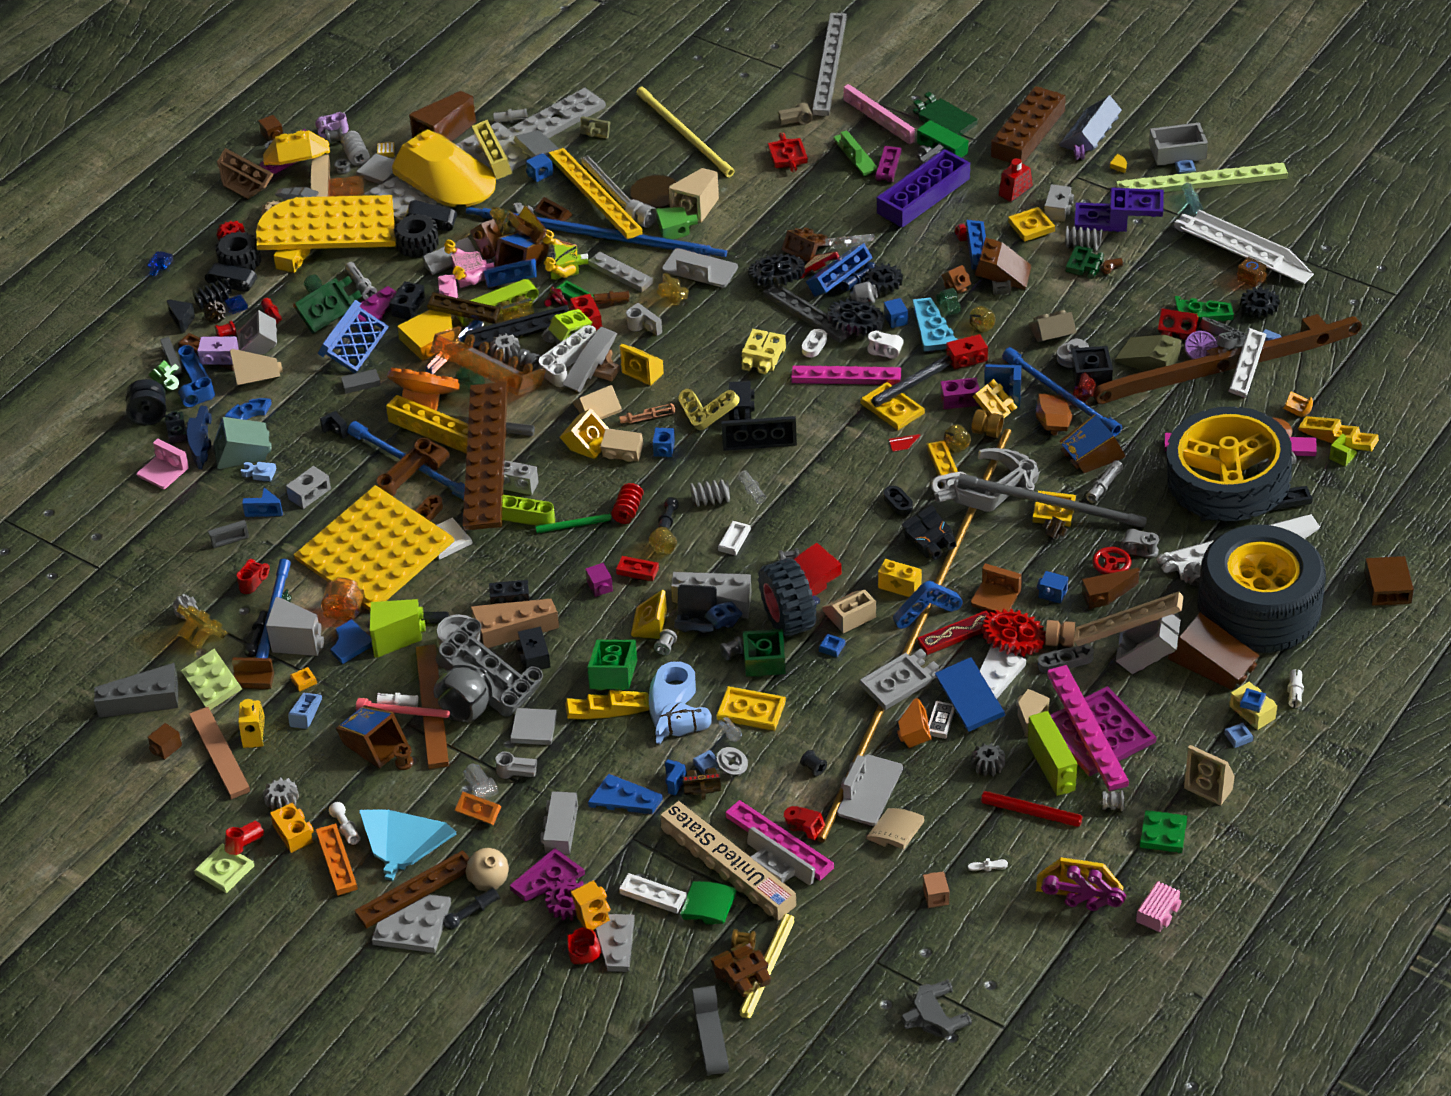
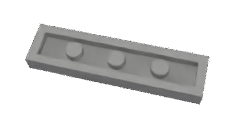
(620, 271)

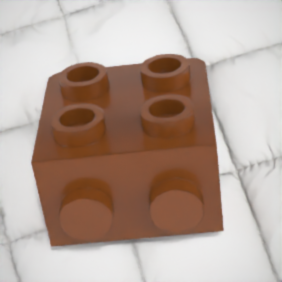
(997, 590)

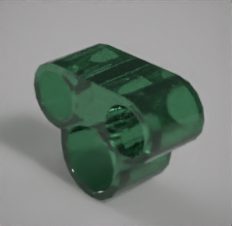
(949, 301)
(469, 377)

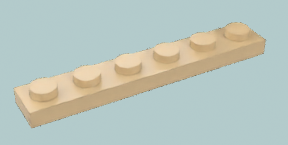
(1128, 619)

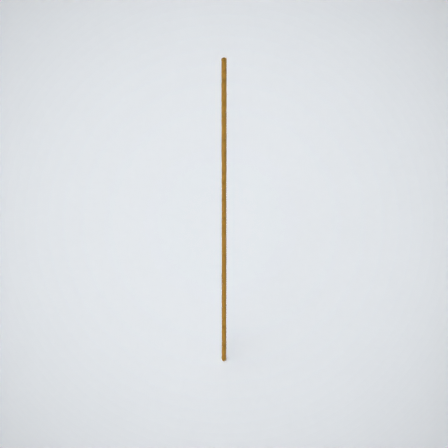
(913, 638)

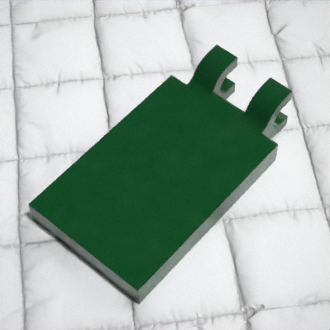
(944, 114)
(325, 304)

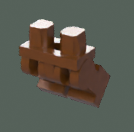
(742, 968)

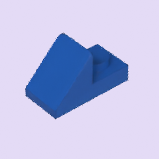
(260, 507)

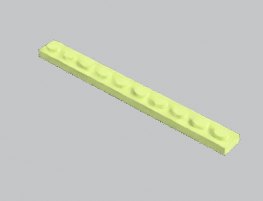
(1209, 178)

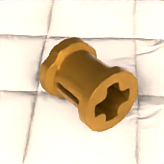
(740, 937)

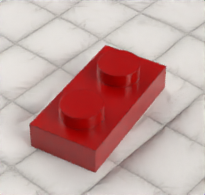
(637, 568)

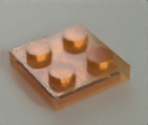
(347, 186)

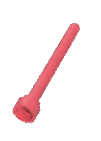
(404, 709)

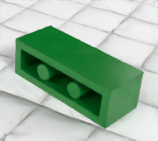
(933, 134)

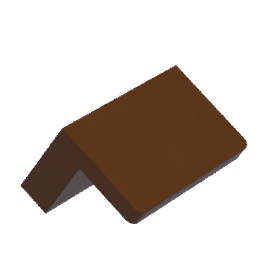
(253, 672)

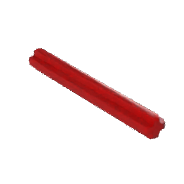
(1031, 809)

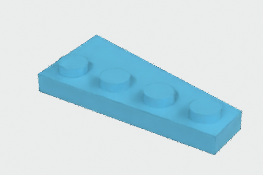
(931, 325)

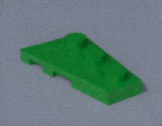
(1211, 309)

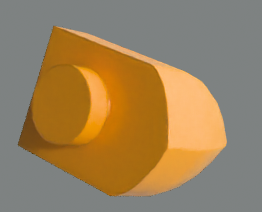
(1298, 405)

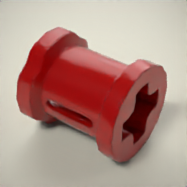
(226, 330)

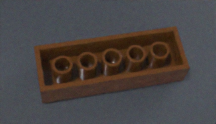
(1028, 125)

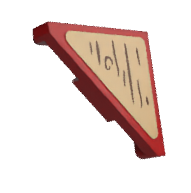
(818, 262)

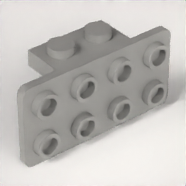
(700, 267)
(868, 788)

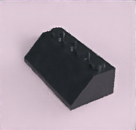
(759, 433)

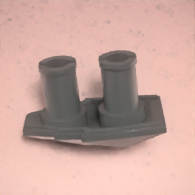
(291, 193)

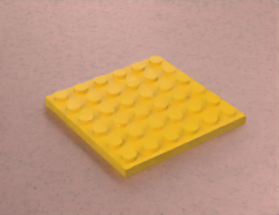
(376, 545)

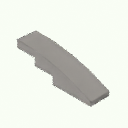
(590, 357)

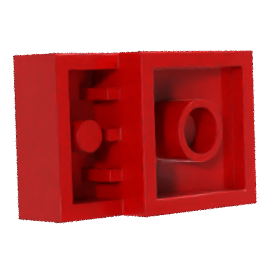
(818, 567)

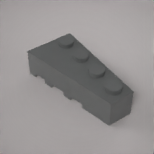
(138, 693)

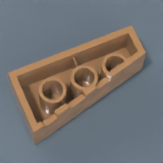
(503, 621)

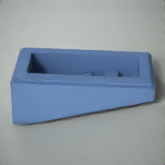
(304, 712)

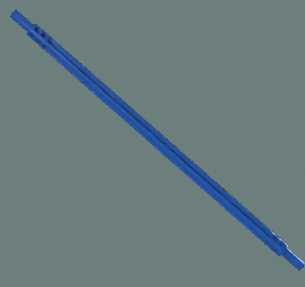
(614, 234)

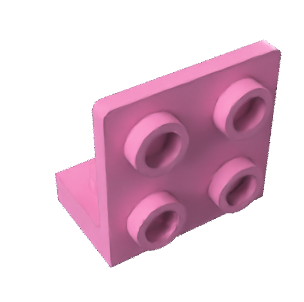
(166, 466)

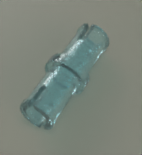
(1192, 197)

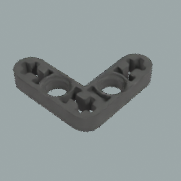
(1227, 336)

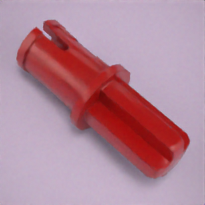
(270, 309)

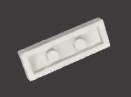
(653, 893)

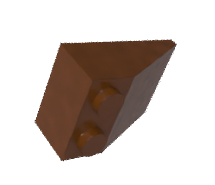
(1002, 264)

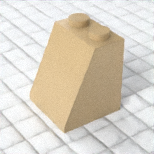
(696, 193)

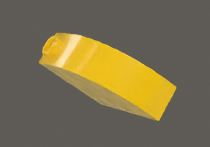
(420, 331)

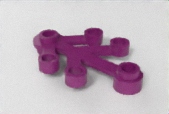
(1112, 896)

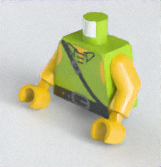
(563, 258)

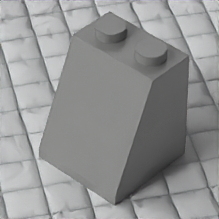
(293, 629)

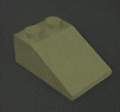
(1150, 352)

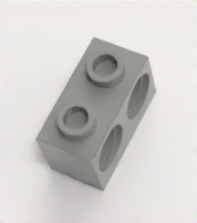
(520, 477)

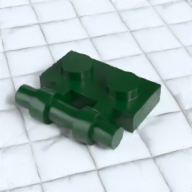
(1080, 261)

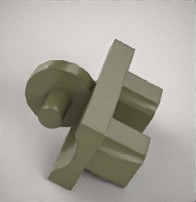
(594, 127)

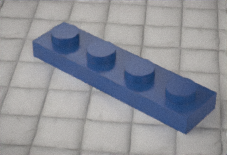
(975, 236)

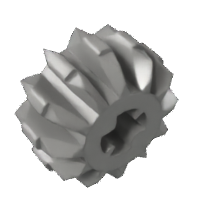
(507, 343)
(280, 794)

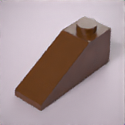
(1106, 588)

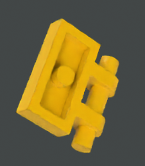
(990, 401)

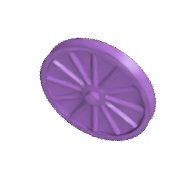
(1198, 343)

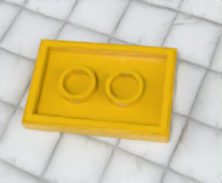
(897, 411)
(751, 708)

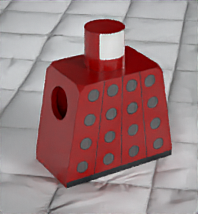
(1015, 181)

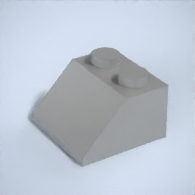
(258, 334)

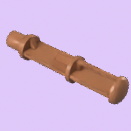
(647, 414)

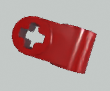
(251, 576)

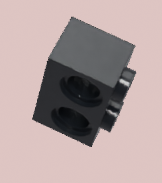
(407, 300)
(509, 592)

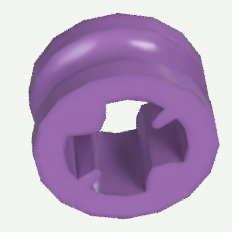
(1079, 152)

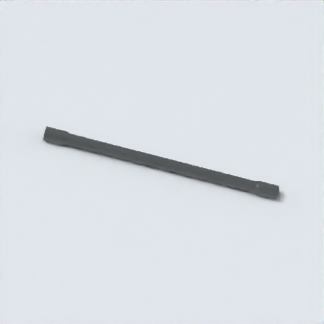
(974, 482)

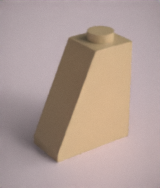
(254, 367)

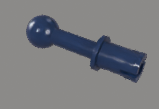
(854, 278)

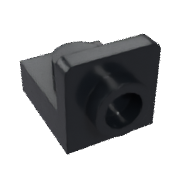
(334, 422)

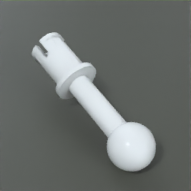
(347, 827)

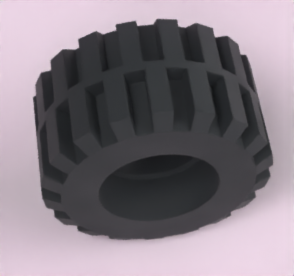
(416, 235)
(238, 250)

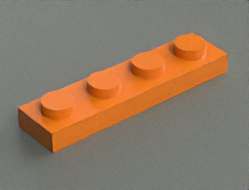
(336, 859)

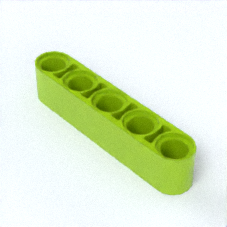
(507, 293)
(527, 511)

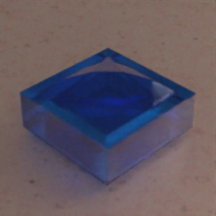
(236, 304)

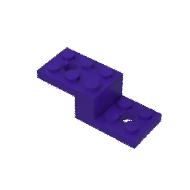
(1123, 203)

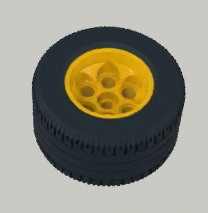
(1262, 586)

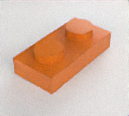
(478, 808)

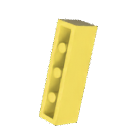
(492, 149)

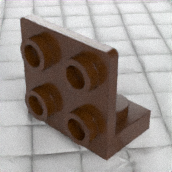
(803, 243)

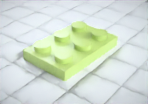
(211, 679)

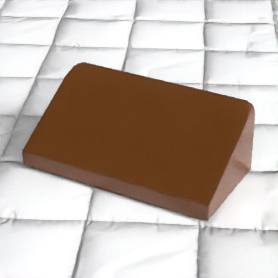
(552, 210)

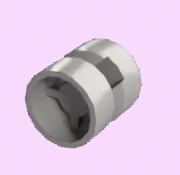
(641, 213)

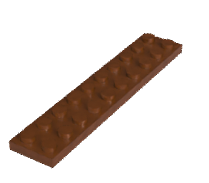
(485, 456)

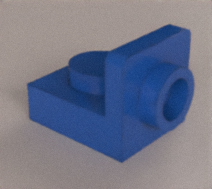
(675, 772)

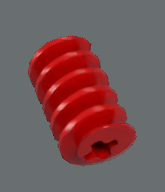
(627, 503)

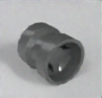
(525, 357)

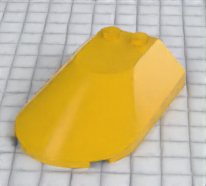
(443, 171)

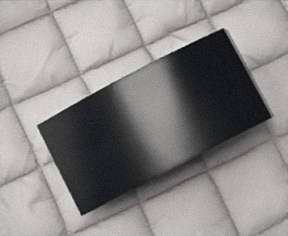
(176, 427)

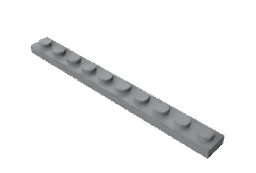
(829, 64)

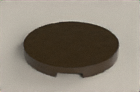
(653, 191)

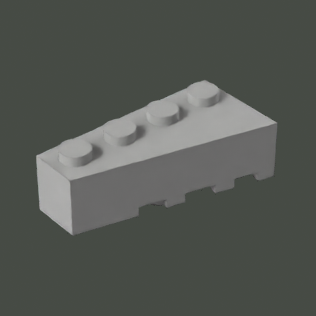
(729, 587)

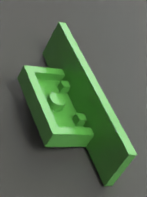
(855, 153)

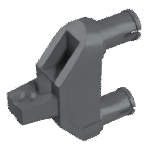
(929, 1014)

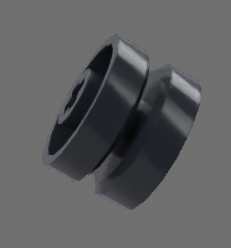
(145, 402)

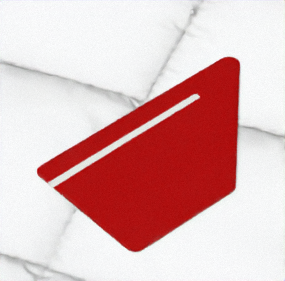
(903, 443)

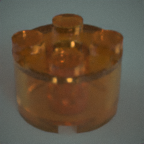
(342, 599)

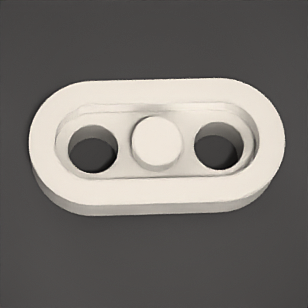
(814, 342)
(947, 480)

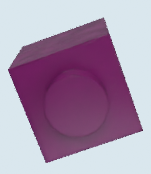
(599, 579)

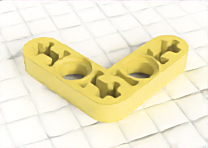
(705, 413)

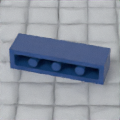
(839, 269)

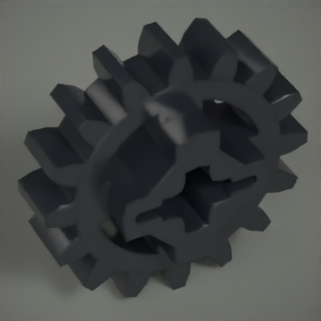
(884, 278)
(1260, 302)

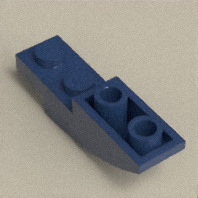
(198, 436)

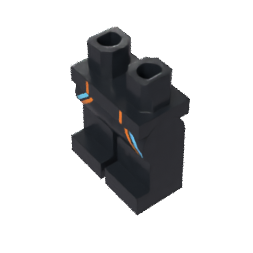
(929, 533)

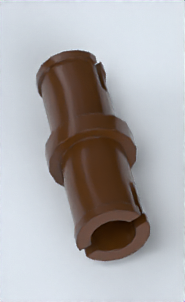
(611, 297)

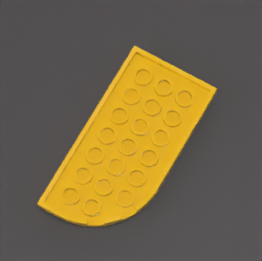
(328, 223)

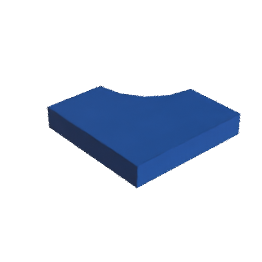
(351, 641)

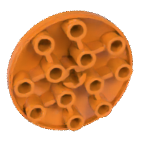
(422, 386)

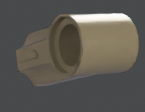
(800, 113)

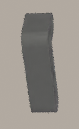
(710, 1030)

